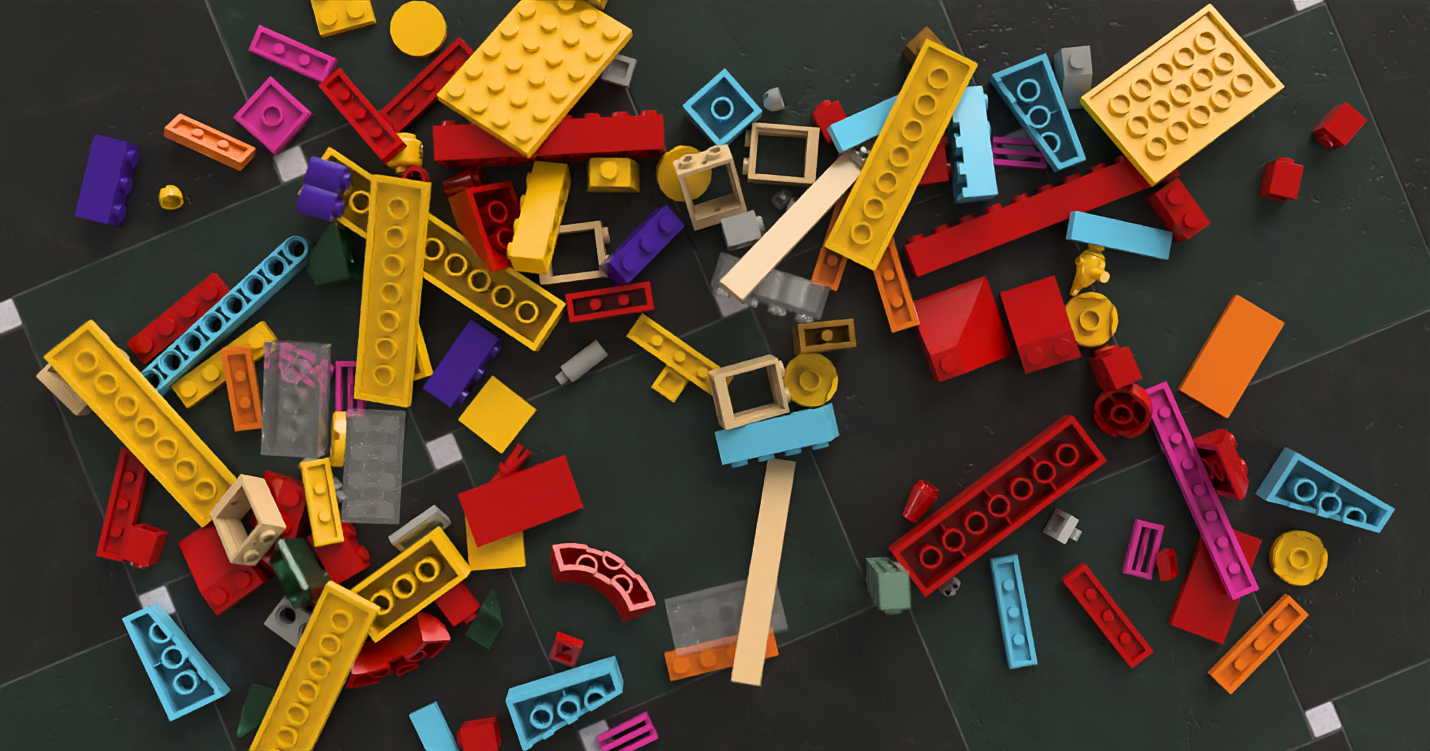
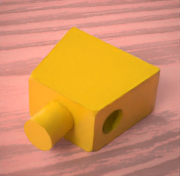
(613, 175)

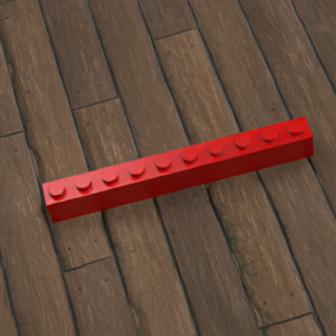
(1024, 215)

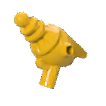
(1089, 268)

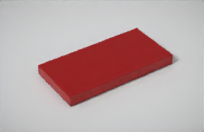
(520, 500)
(1202, 600)

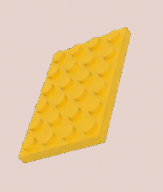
(534, 69)
(1181, 94)

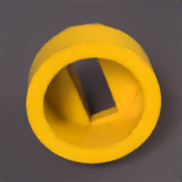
(166, 197)

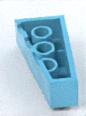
(1039, 107)
(971, 149)
(777, 435)
(1311, 488)
(173, 663)
(561, 698)

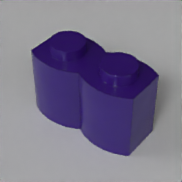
(324, 189)

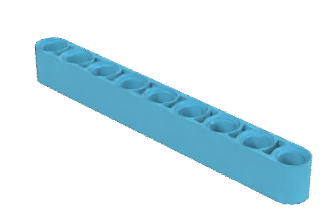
(224, 310)

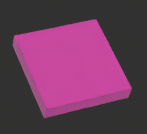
(273, 116)

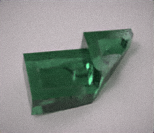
(487, 623)
(254, 709)

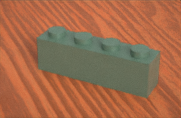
(888, 584)

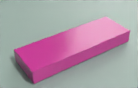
(292, 54)

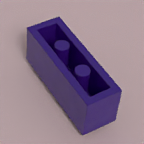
(107, 180)
(641, 246)
(463, 364)

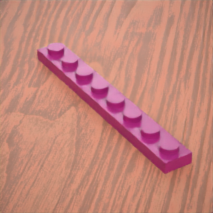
(1200, 493)

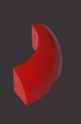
(604, 573)
(398, 651)

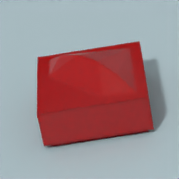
(1167, 564)
(566, 649)

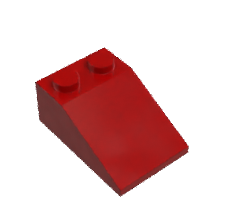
(487, 221)
(1040, 324)
(1223, 463)
(218, 580)

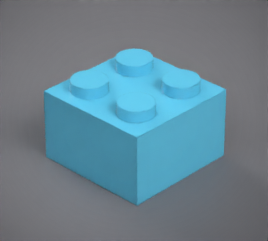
(722, 110)

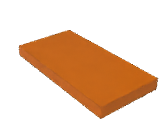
(1230, 356)

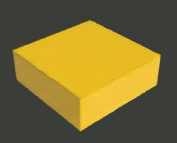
(670, 383)

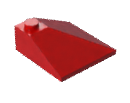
(961, 329)

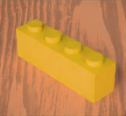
(539, 217)

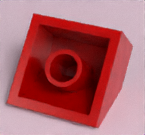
(290, 501)

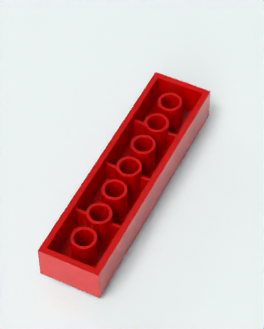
(569, 141)
(997, 504)

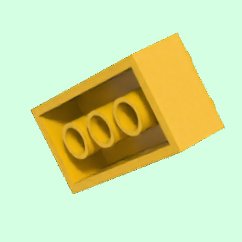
(412, 581)

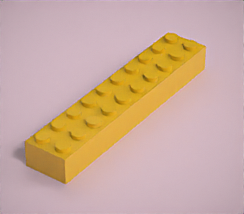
(452, 265)

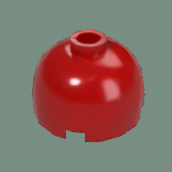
(1123, 411)

